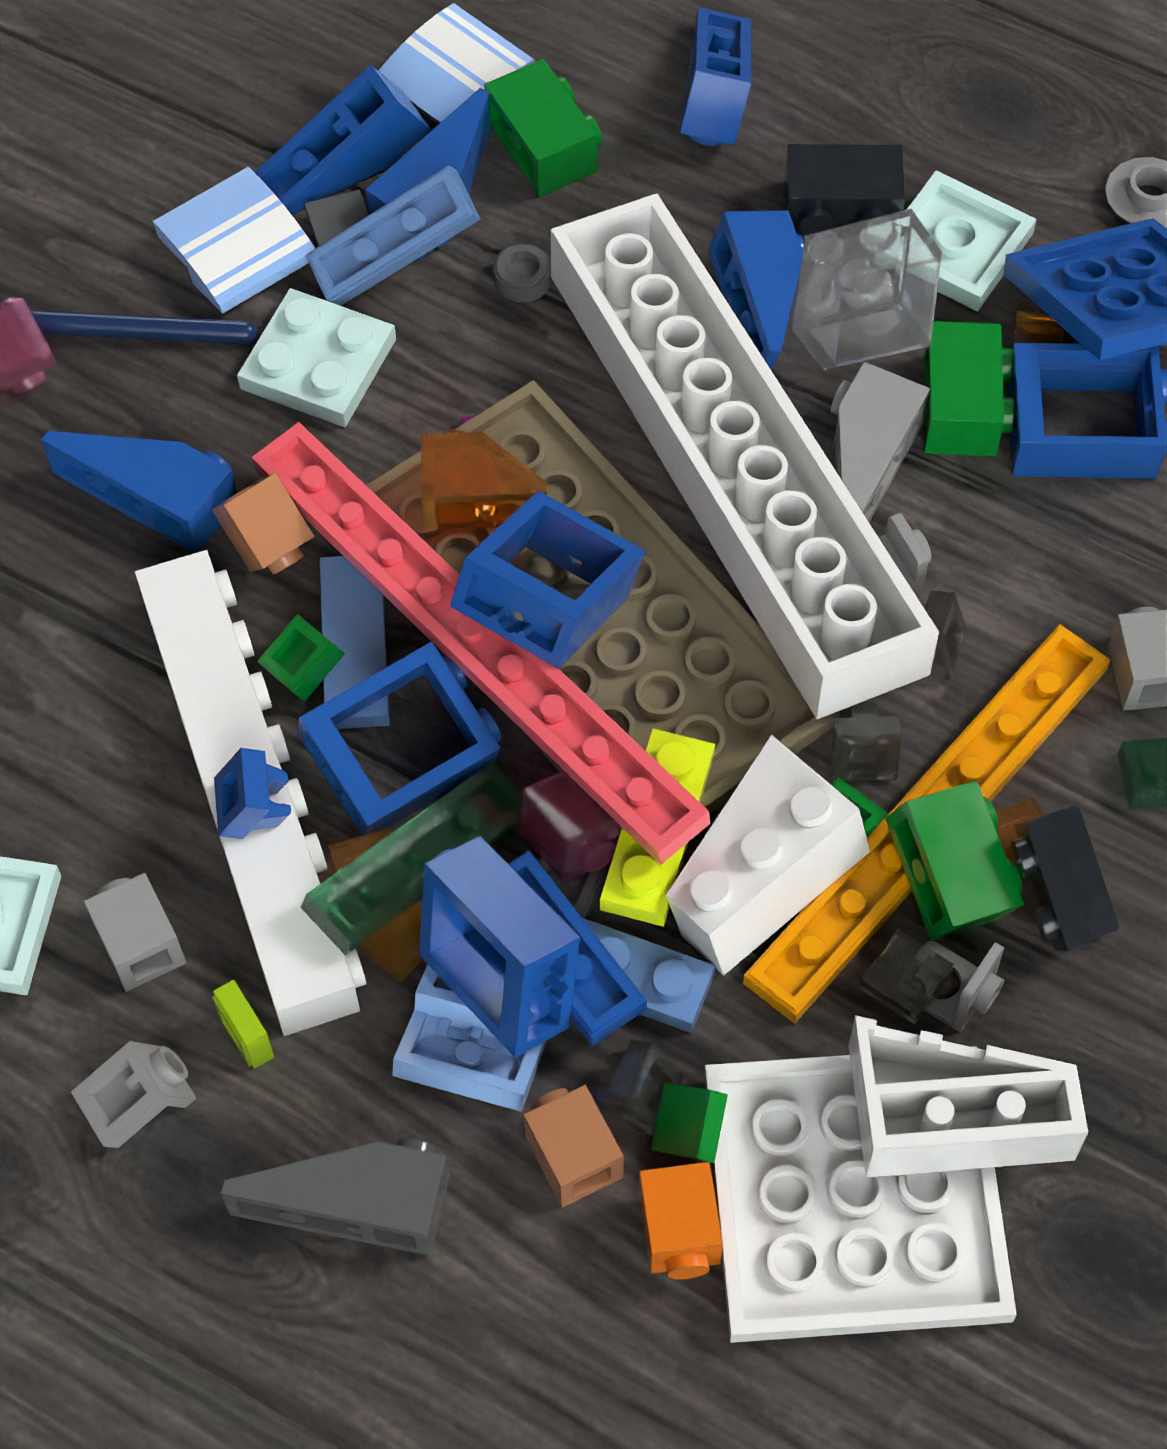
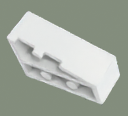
(765, 857)
(959, 1106)

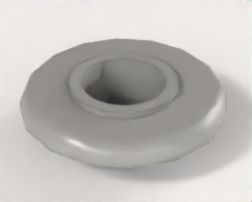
(1128, 200)

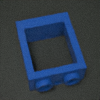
(1076, 369)
(551, 621)
(345, 774)
(498, 945)

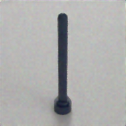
(144, 327)

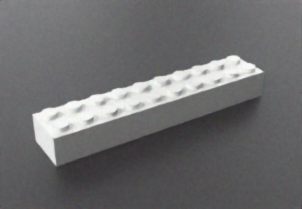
(742, 458)

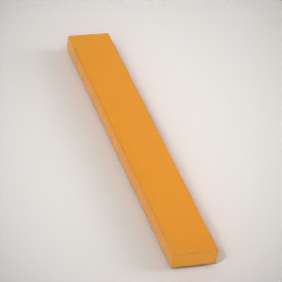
(864, 897)

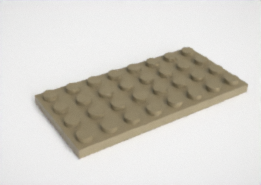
(678, 647)

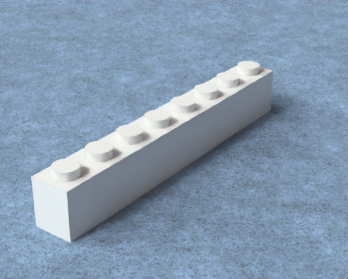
(221, 714)

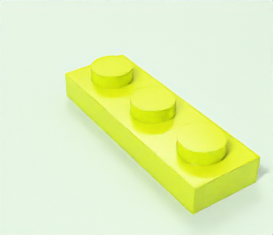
(635, 880)

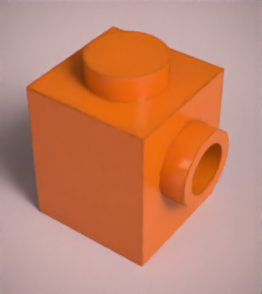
(680, 1220)

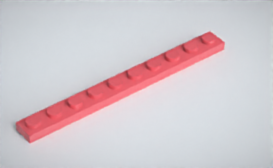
(526, 688)

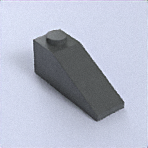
(359, 1194)

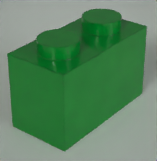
(543, 127)
(966, 383)
(955, 859)

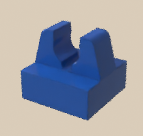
(243, 794)

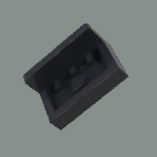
(1066, 878)

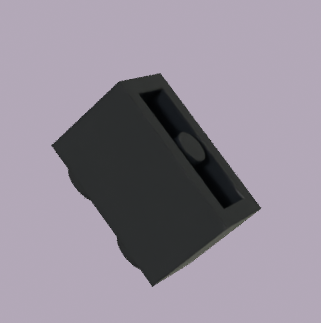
(842, 184)

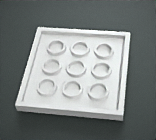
(824, 1245)

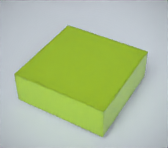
(242, 1025)

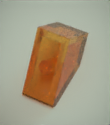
(471, 481)

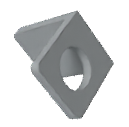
(977, 987)

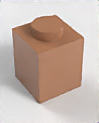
(264, 525)
(572, 1144)

